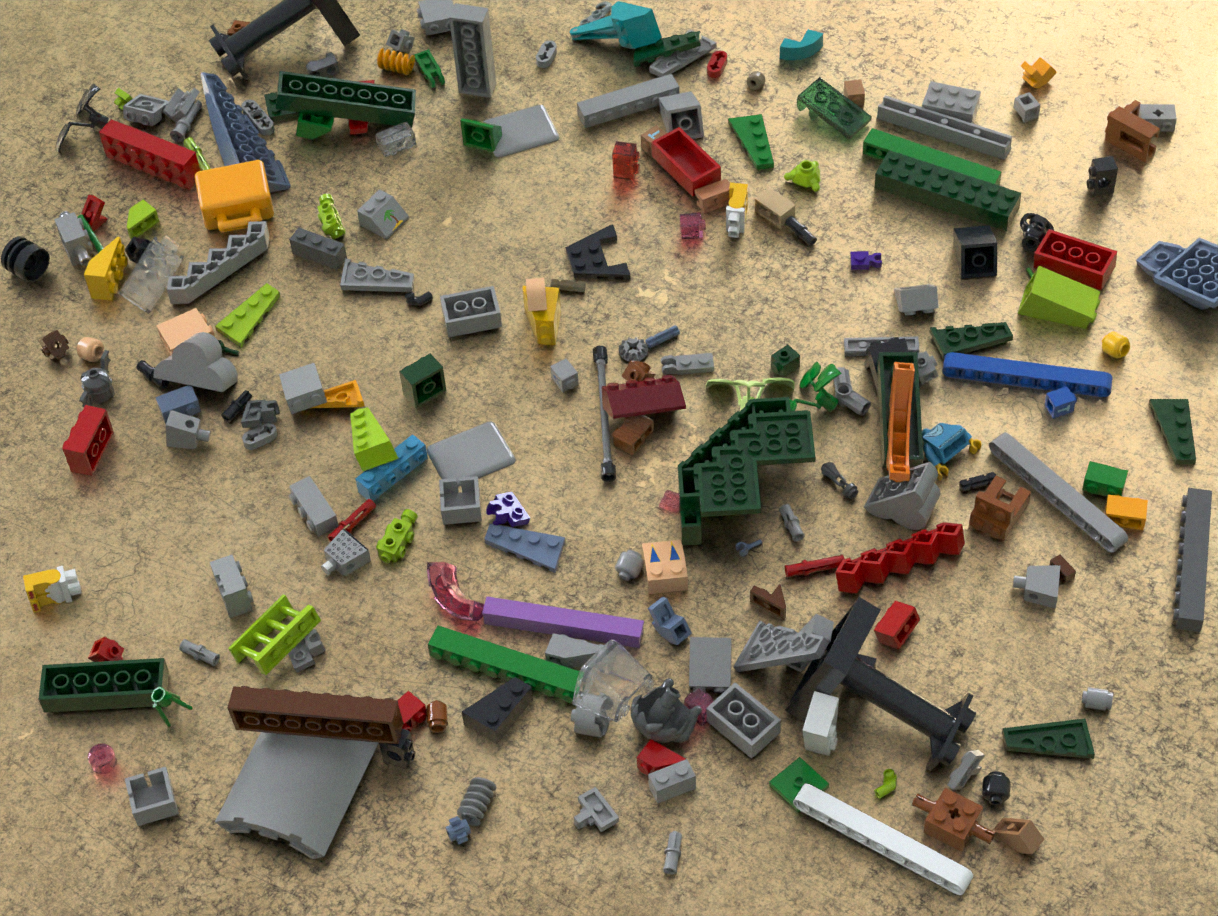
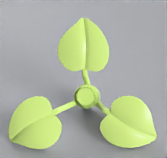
(736, 383)

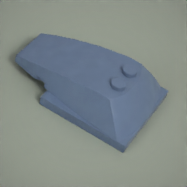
(1185, 272)

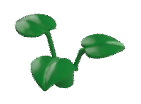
(823, 398)

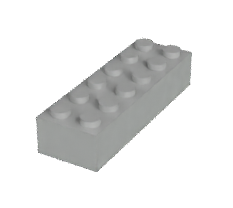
(473, 50)

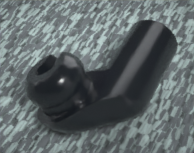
(411, 299)

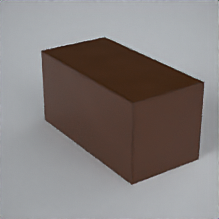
(1067, 572)

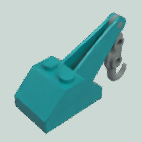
(629, 23)

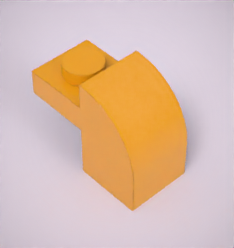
(1038, 74)

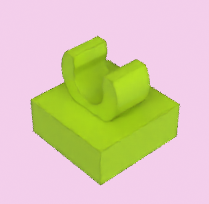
(123, 98)

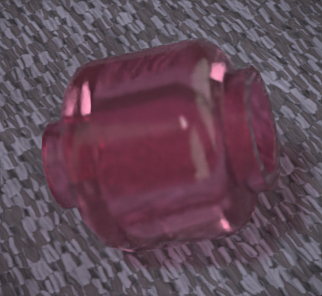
(102, 758)

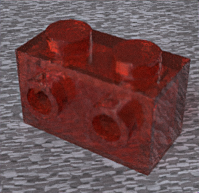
(625, 160)

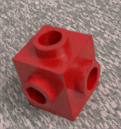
(106, 650)

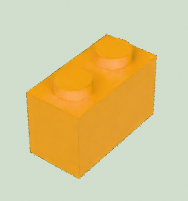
(1127, 511)

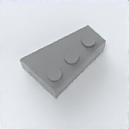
(232, 586)

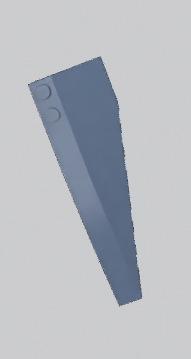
(237, 135)

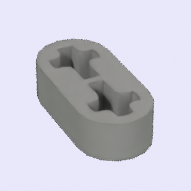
(543, 53)
(259, 436)

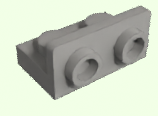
(180, 104)

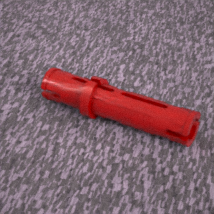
(366, 507)
(807, 567)

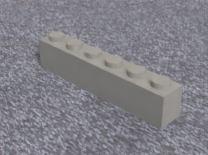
(626, 100)

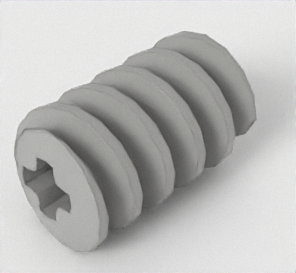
(475, 800)

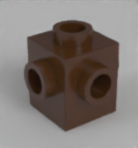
(52, 339)

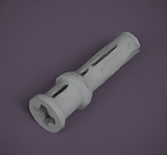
(183, 125)

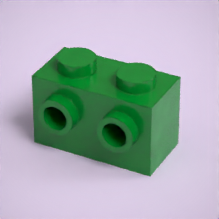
(1104, 479)

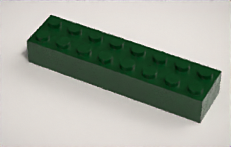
(345, 99)
(947, 190)

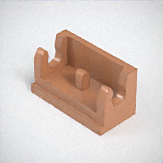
(713, 196)

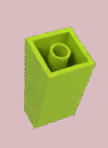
(1059, 299)

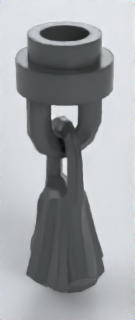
(830, 470)

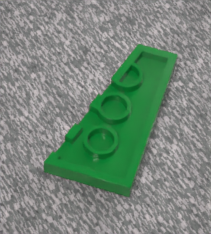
(754, 139)

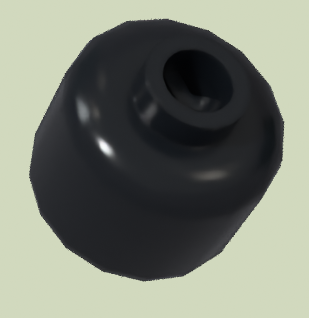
(996, 787)

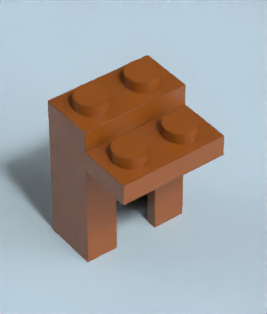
(1131, 132)
(994, 515)

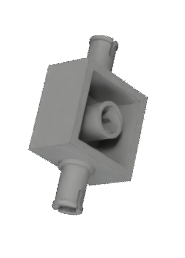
(74, 238)

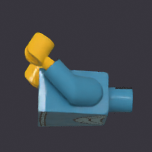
(945, 442)

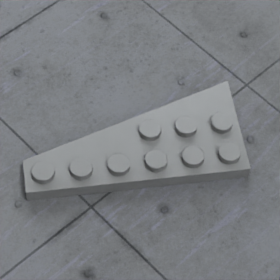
(778, 646)

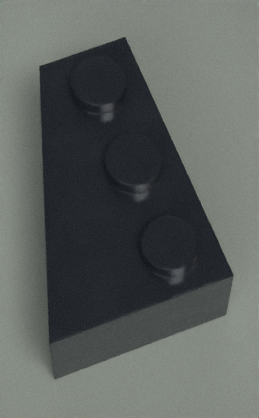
(498, 710)

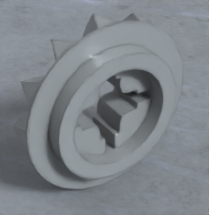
(633, 355)

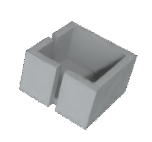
(461, 506)
(151, 802)

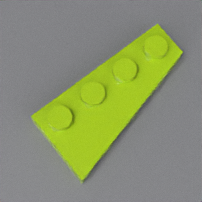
(244, 318)

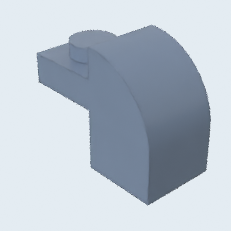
(667, 623)

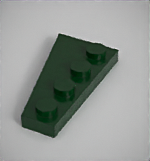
(667, 47)
(970, 337)
(1176, 428)
(1053, 738)

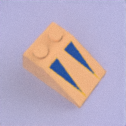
(665, 566)

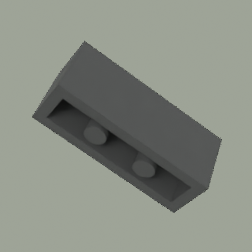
(318, 248)

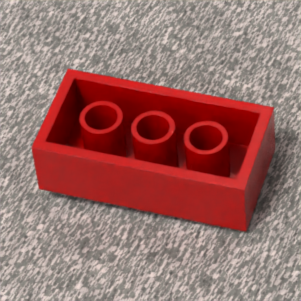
(1075, 259)

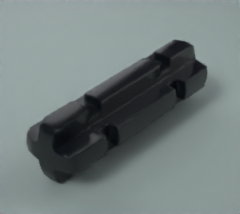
(977, 481)

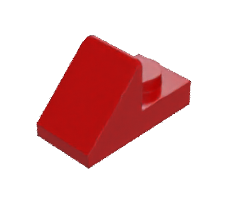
(92, 212)

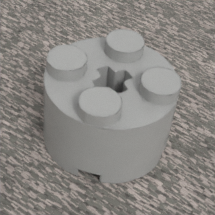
(589, 722)

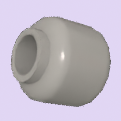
(629, 565)

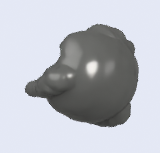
(663, 716)

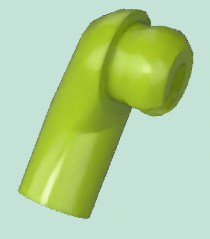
(889, 783)

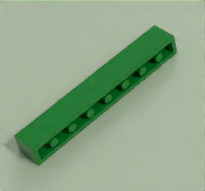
(879, 143)
(503, 663)

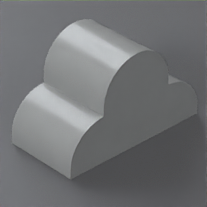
(198, 364)
(908, 501)

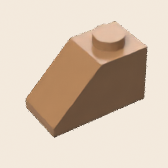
(1019, 835)

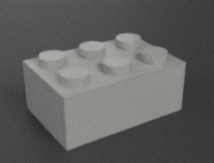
(952, 101)
(471, 311)
(743, 720)

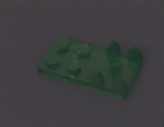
(833, 108)

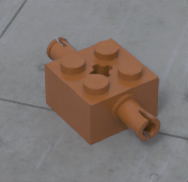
(953, 819)

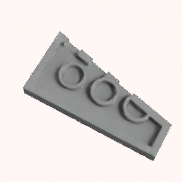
(668, 65)
(367, 278)

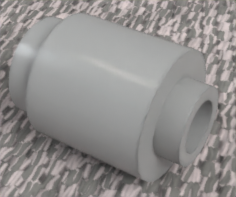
(1097, 698)

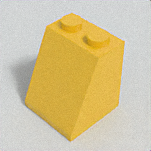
(545, 322)

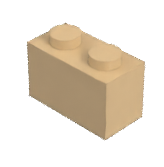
(774, 207)

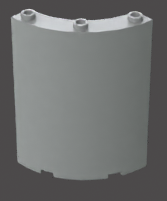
(296, 789)

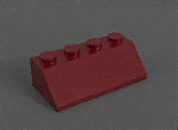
(643, 397)

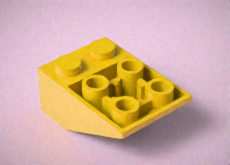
(106, 271)

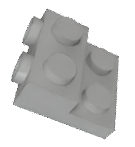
(144, 109)

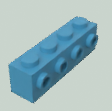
(379, 479)

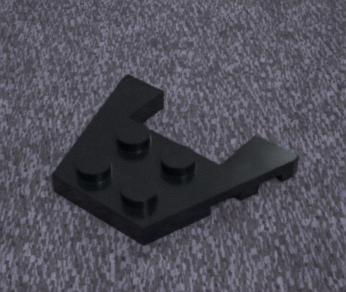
(588, 259)

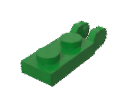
(429, 67)

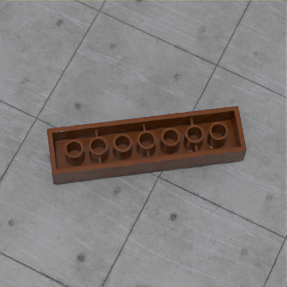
(315, 714)

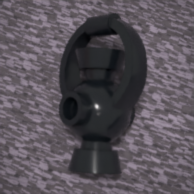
(1034, 231)

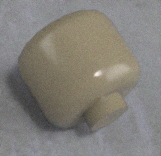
(755, 80)

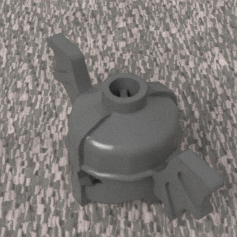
(97, 383)

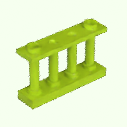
(283, 642)

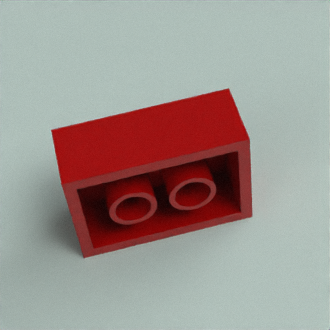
(88, 440)

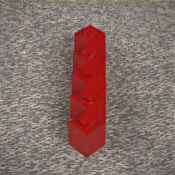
(899, 556)

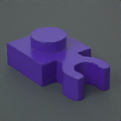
(862, 260)

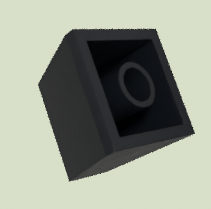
(975, 251)

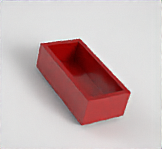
(685, 160)

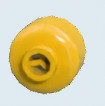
(1115, 345)

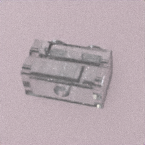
(395, 139)

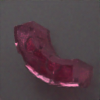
(447, 593)

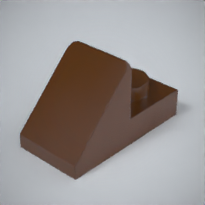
(772, 603)

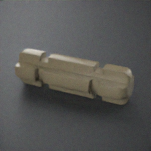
(568, 285)

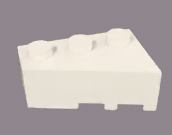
(820, 724)

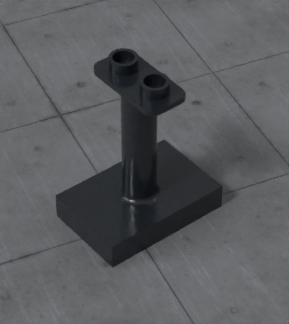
(273, 23)
(842, 667)

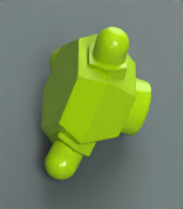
(805, 175)

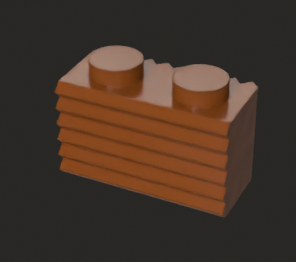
(632, 433)

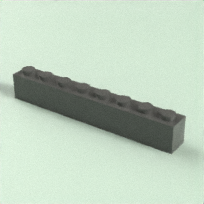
(1194, 559)

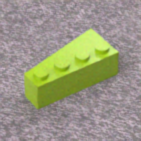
(370, 441)

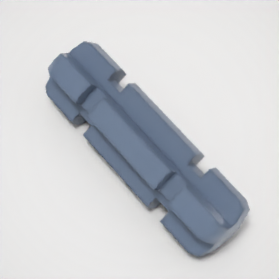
(662, 336)

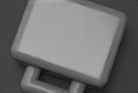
(524, 130)
(471, 453)

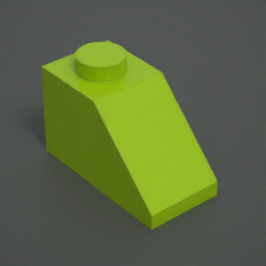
(141, 218)

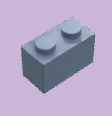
(180, 400)

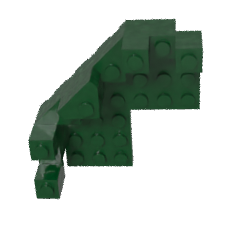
(723, 470)

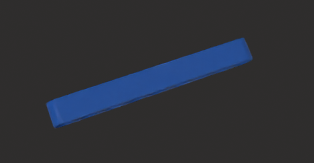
(1027, 374)

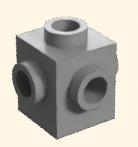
(400, 41)
(926, 367)

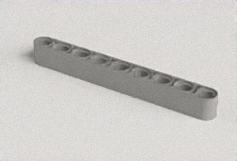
(1058, 492)

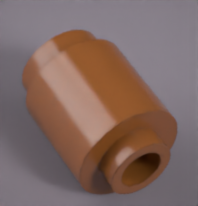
(437, 716)

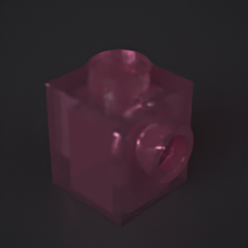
(691, 225)
(701, 699)

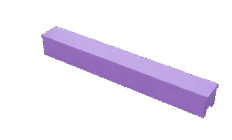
(562, 621)

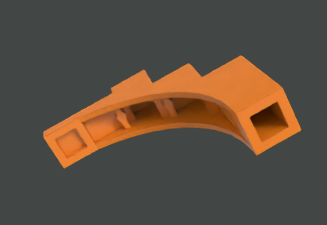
(899, 422)

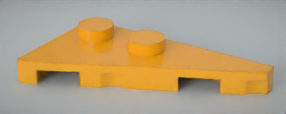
(343, 396)

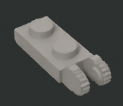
(687, 364)

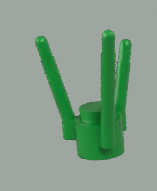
(164, 698)

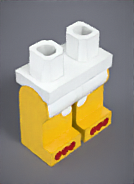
(737, 209)
(51, 587)

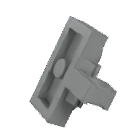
(968, 767)
(595, 811)

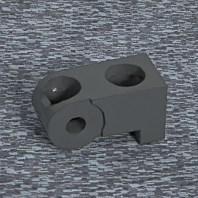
(324, 67)

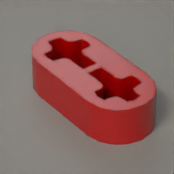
(720, 65)

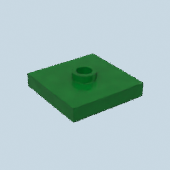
(792, 779)

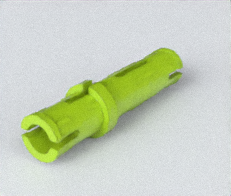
(191, 145)

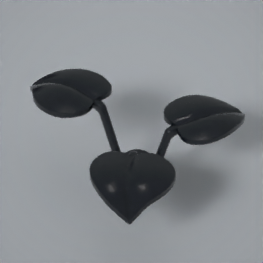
(96, 119)

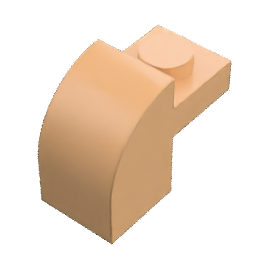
(536, 294)

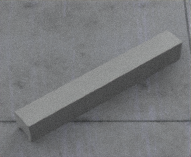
(944, 127)

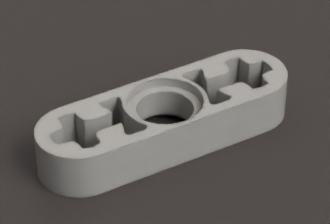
(258, 123)

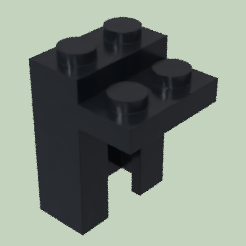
(893, 345)

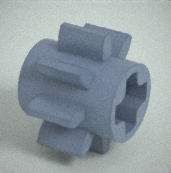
(458, 830)

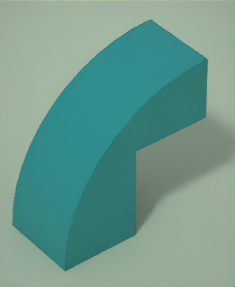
(796, 50)

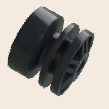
(25, 259)

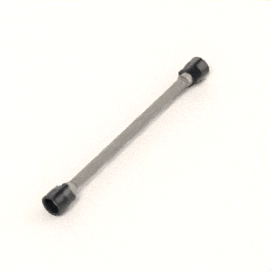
(608, 469)

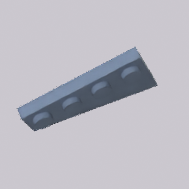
(535, 546)

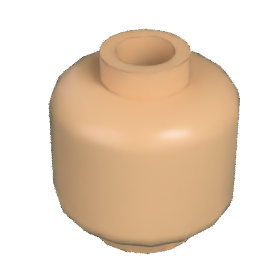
(90, 349)

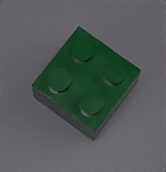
(422, 380)

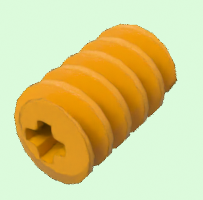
(394, 62)

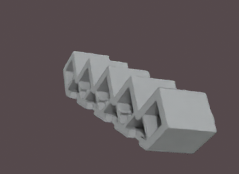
(219, 265)

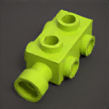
(330, 217)
(399, 533)

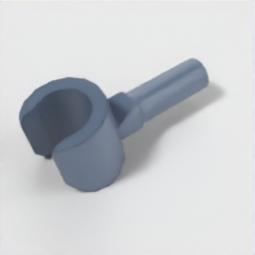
(742, 545)

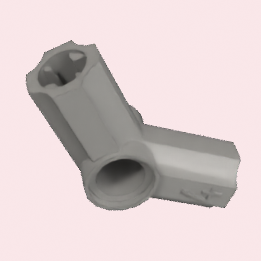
(847, 396)

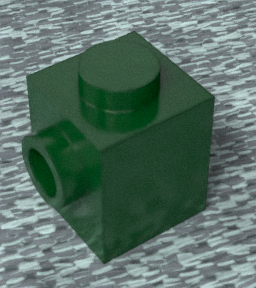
(785, 361)

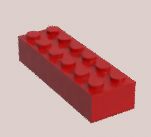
(149, 153)

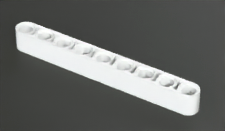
(883, 839)

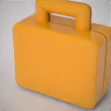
(234, 196)

